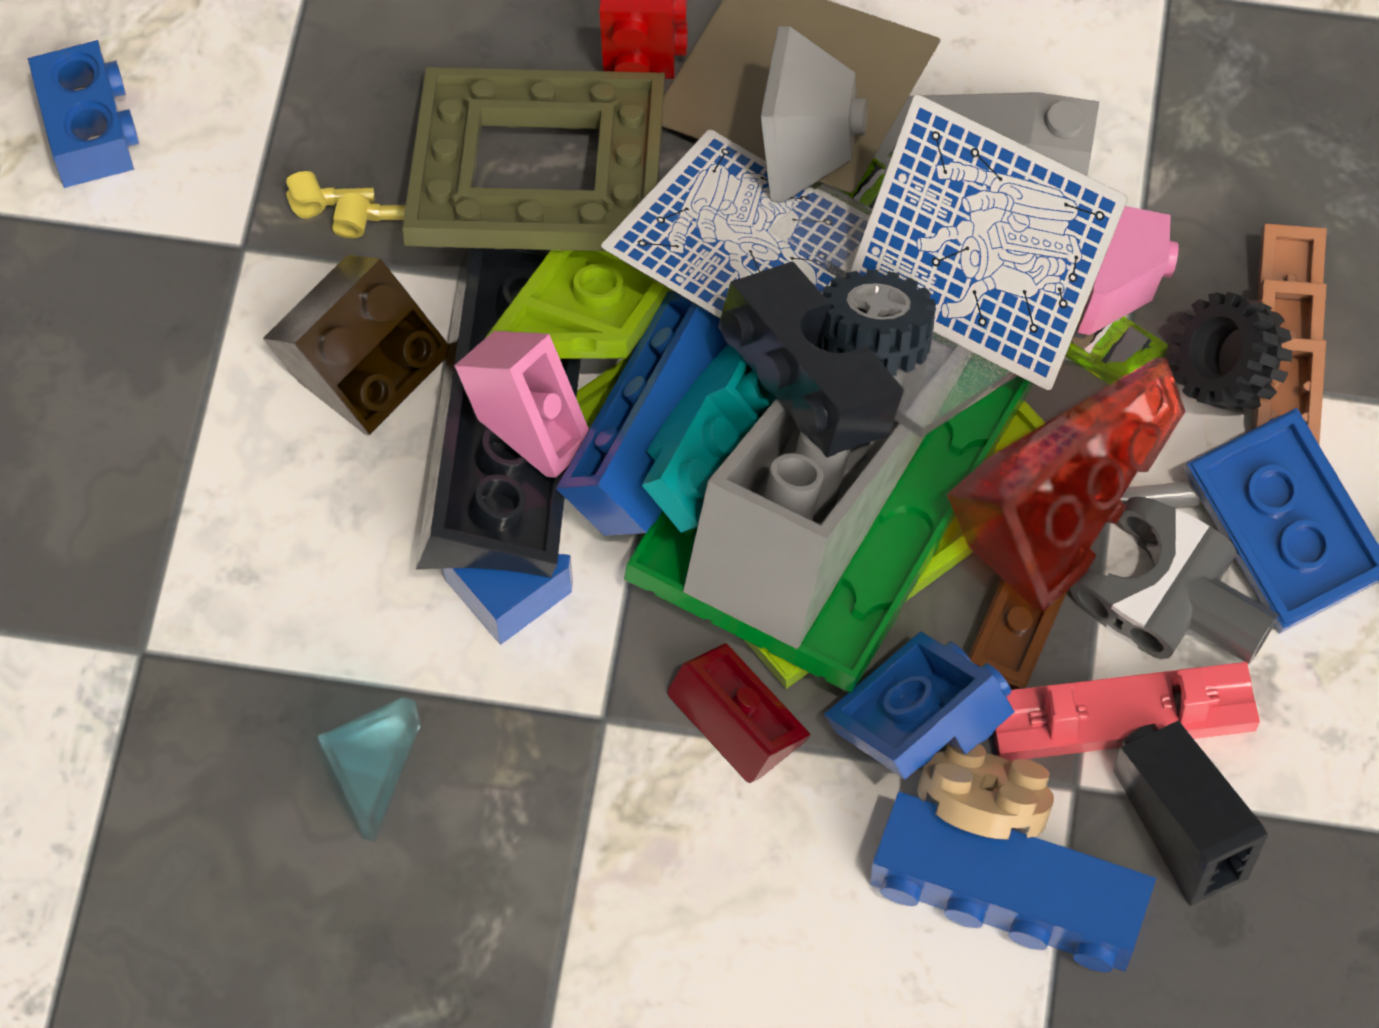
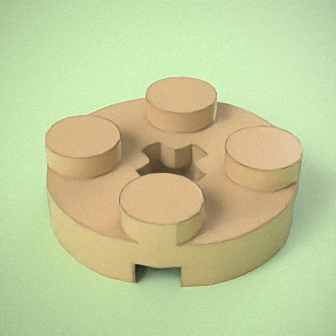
(987, 792)

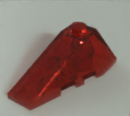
(1052, 491)

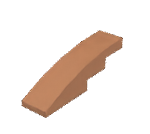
(1294, 287)

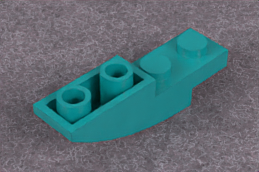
(703, 434)

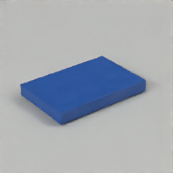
(1287, 519)

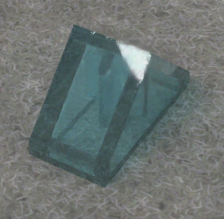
(369, 760)

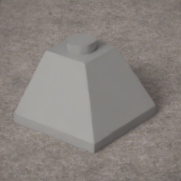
(807, 114)

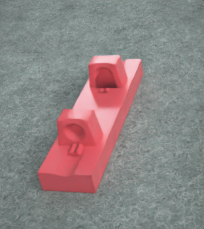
(1105, 711)

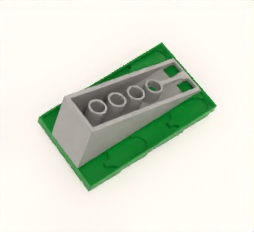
(818, 547)

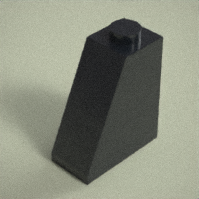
(1189, 810)

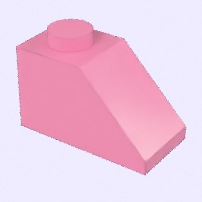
(1131, 268)
(525, 397)

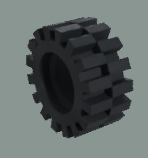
(1258, 358)

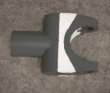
(1179, 589)

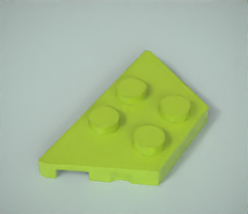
(586, 304)

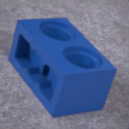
(78, 114)

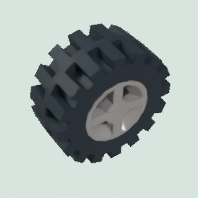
(880, 314)

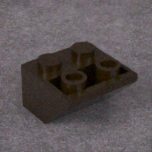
(359, 342)

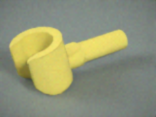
(310, 200)
(354, 211)

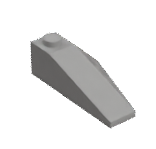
(1041, 121)

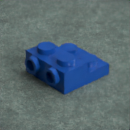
(920, 703)

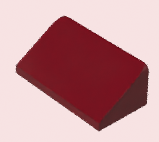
(736, 712)

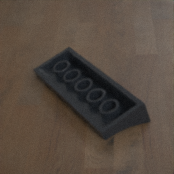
(482, 496)

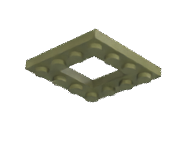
(457, 102)

